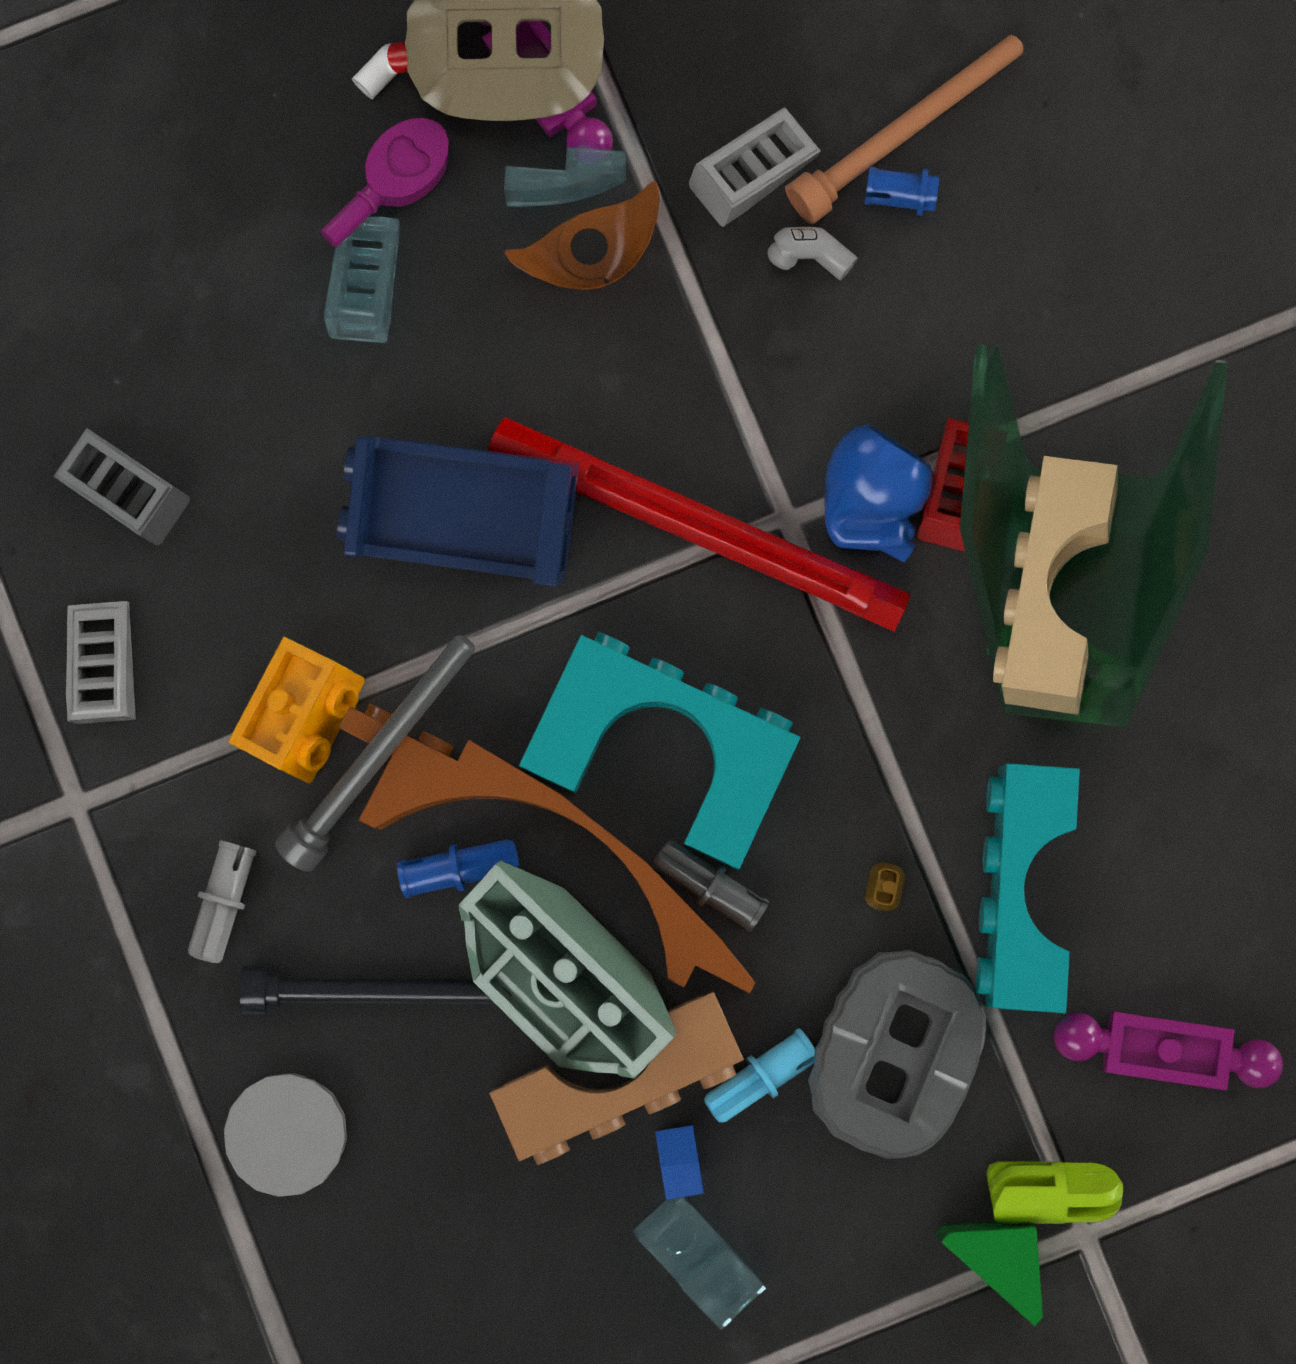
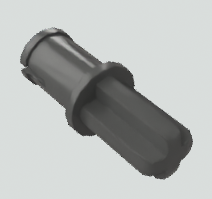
(710, 885)

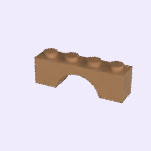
(546, 1109)

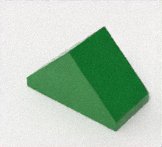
(1002, 1257)

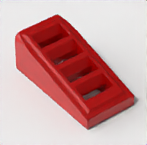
(942, 515)

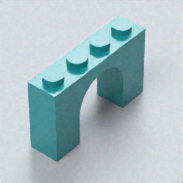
(607, 684)

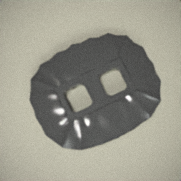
(936, 1070)

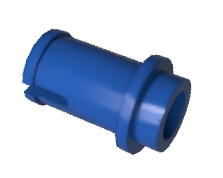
(902, 189)

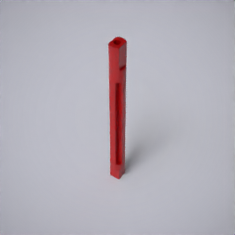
(713, 529)

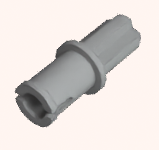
(221, 902)

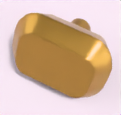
(885, 886)

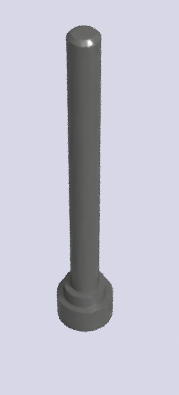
(306, 840)

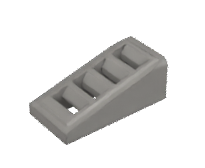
(724, 189)
(77, 684)

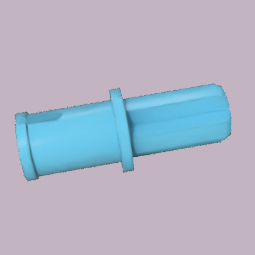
(761, 1076)

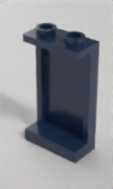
(459, 508)

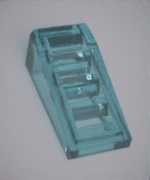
(361, 314)

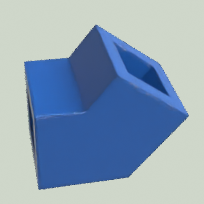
(679, 1162)

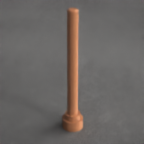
(815, 192)

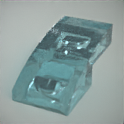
(585, 175)
(699, 1260)

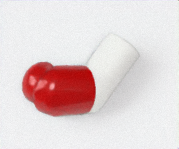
(381, 68)

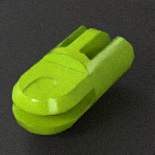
(1053, 1192)

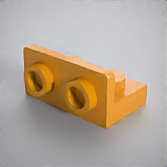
(297, 710)

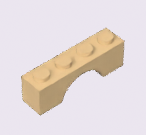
(1071, 513)

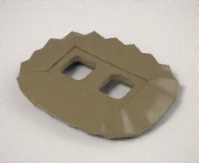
(504, 83)

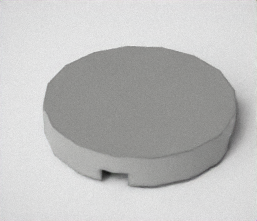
(285, 1134)

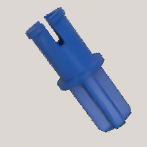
(454, 867)

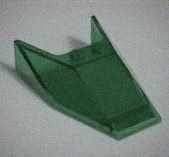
(1112, 593)

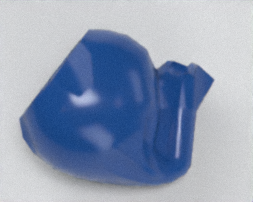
(873, 492)

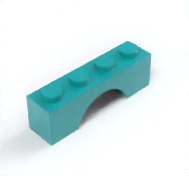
(1021, 963)

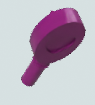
(398, 170)

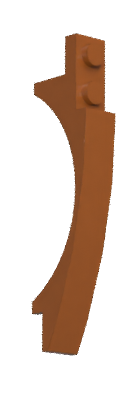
(426, 776)

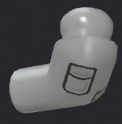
(811, 243)

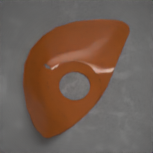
(627, 232)

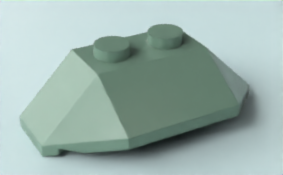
(566, 975)

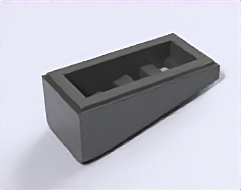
(153, 507)

